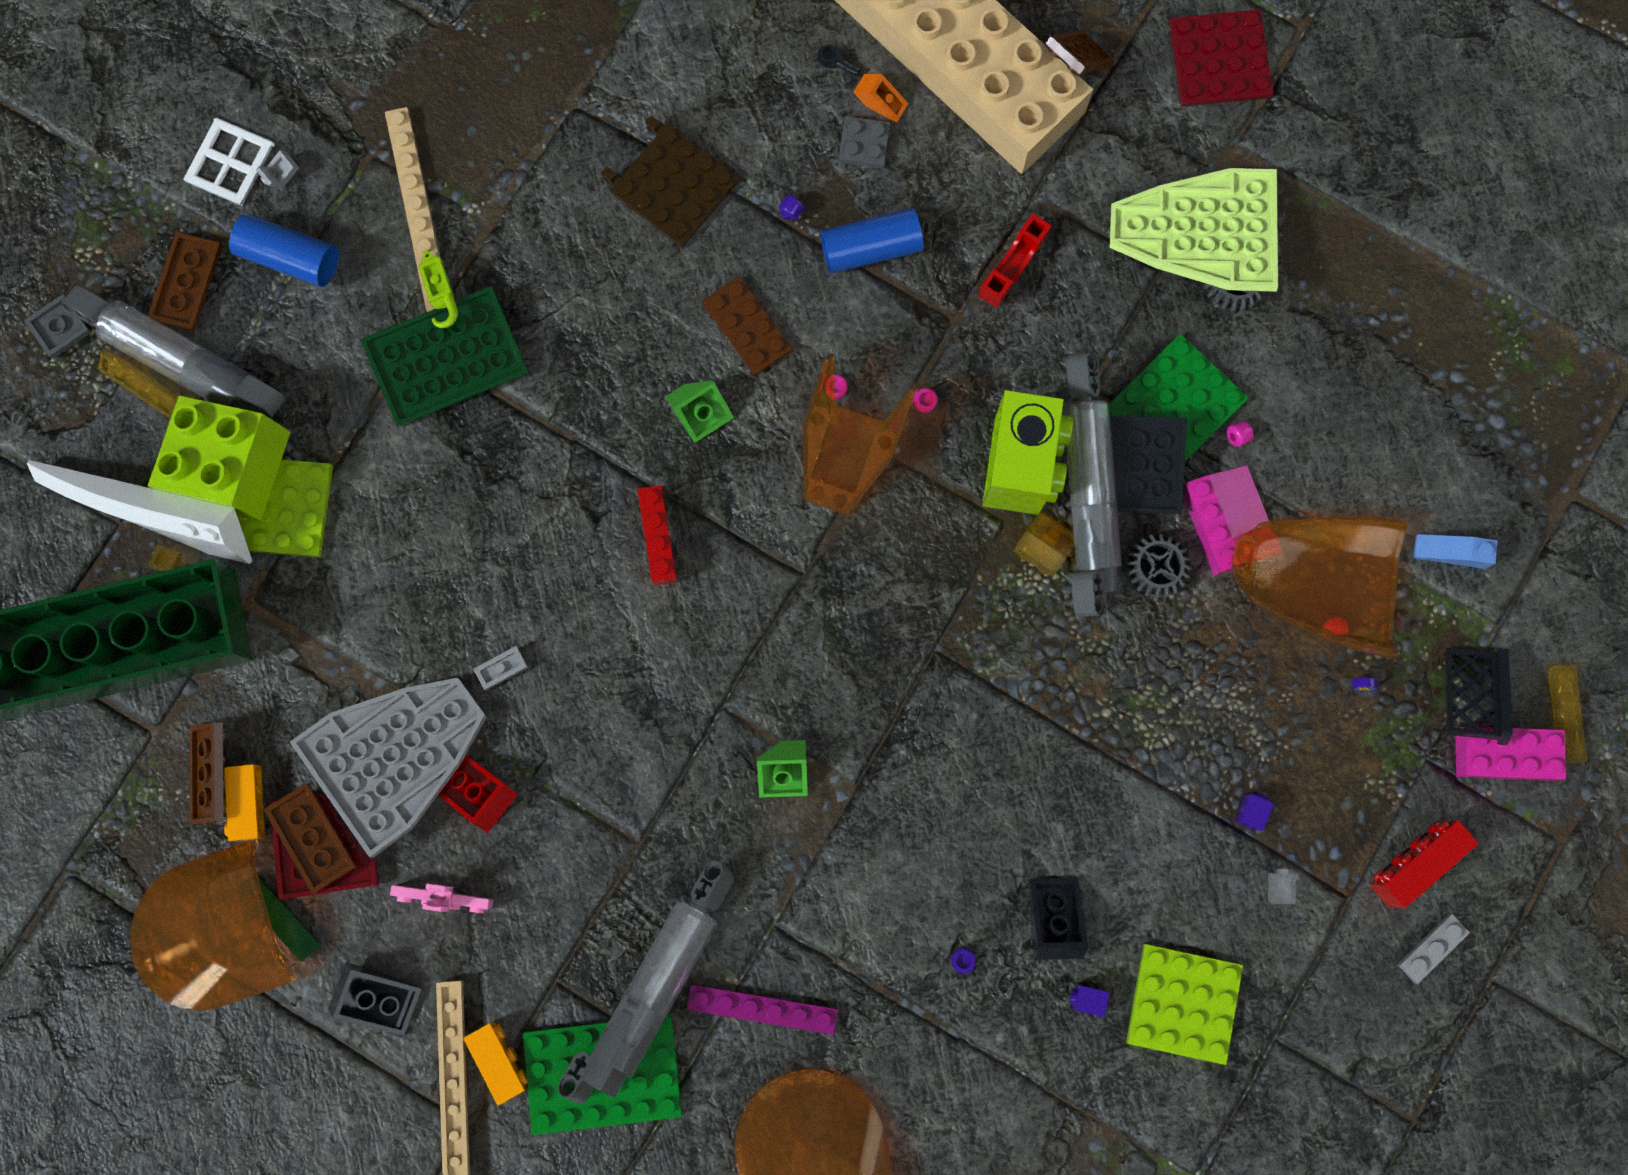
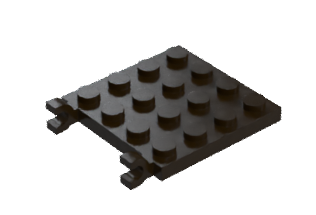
(672, 183)

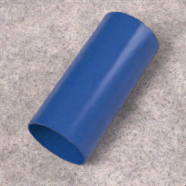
(872, 240)
(283, 250)

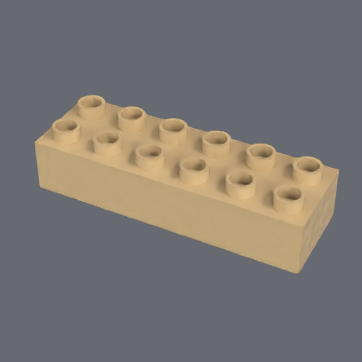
(982, 69)

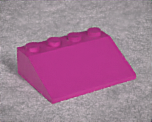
(1222, 511)

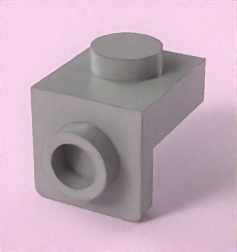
(278, 171)

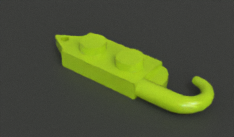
(438, 287)

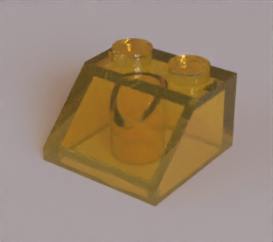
(1045, 544)

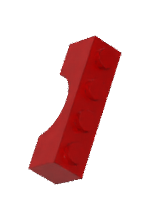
(1015, 261)
(657, 535)

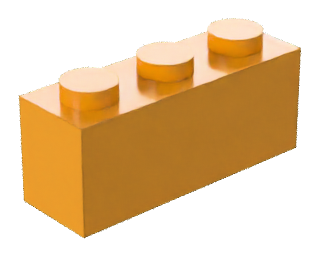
(244, 803)
(496, 1062)

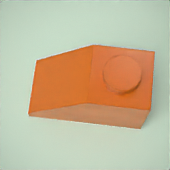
(880, 96)

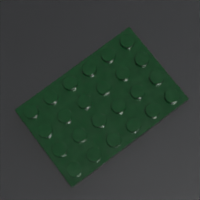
(437, 367)

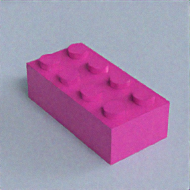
(1528, 756)

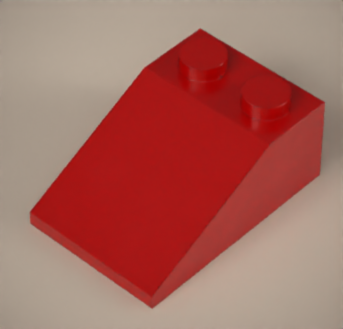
(477, 794)

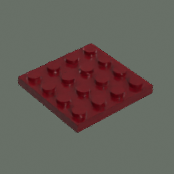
(1220, 58)
(291, 882)

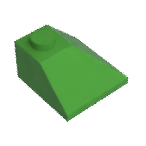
(699, 408)
(783, 770)

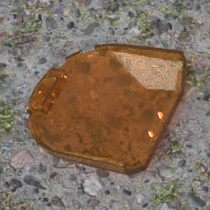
(207, 934)
(811, 1127)

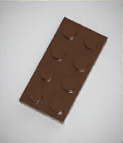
(1079, 52)
(185, 281)
(746, 326)
(207, 773)
(310, 838)

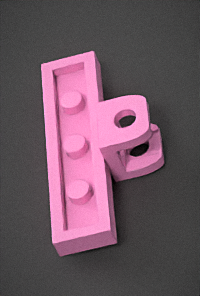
(440, 898)

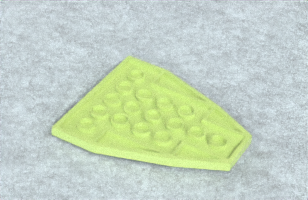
(1205, 228)

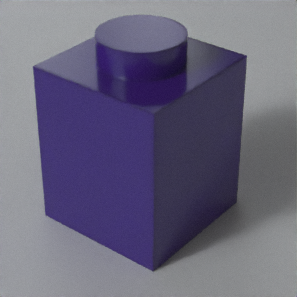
(1254, 811)
(1089, 1000)

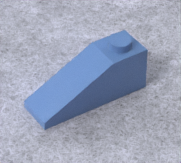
(1456, 550)

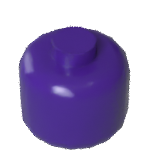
(791, 207)

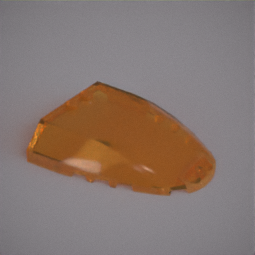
(1326, 576)

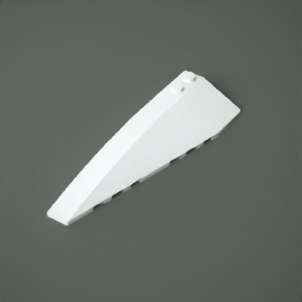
(185, 519)

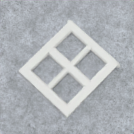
(228, 161)

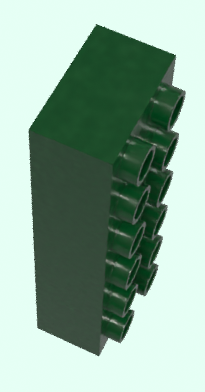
(120, 637)

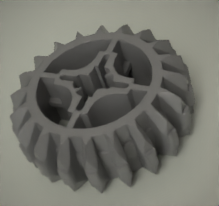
(1234, 301)
(1152, 560)

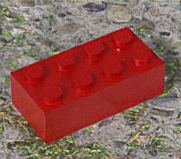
(1422, 863)

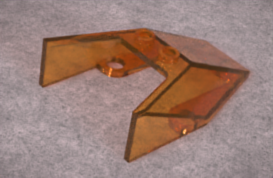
(844, 447)

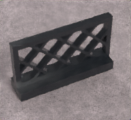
(1499, 700)

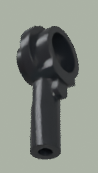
(829, 57)

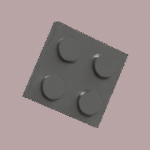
(864, 142)
(56, 327)

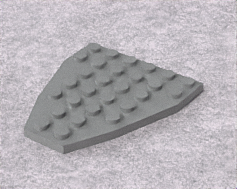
(391, 756)

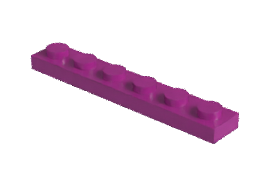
(762, 1009)

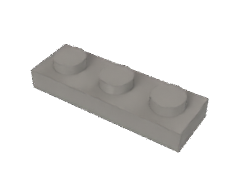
(1433, 948)

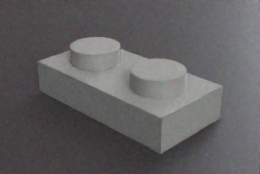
(500, 668)

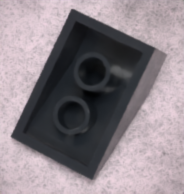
(1057, 919)
(374, 999)

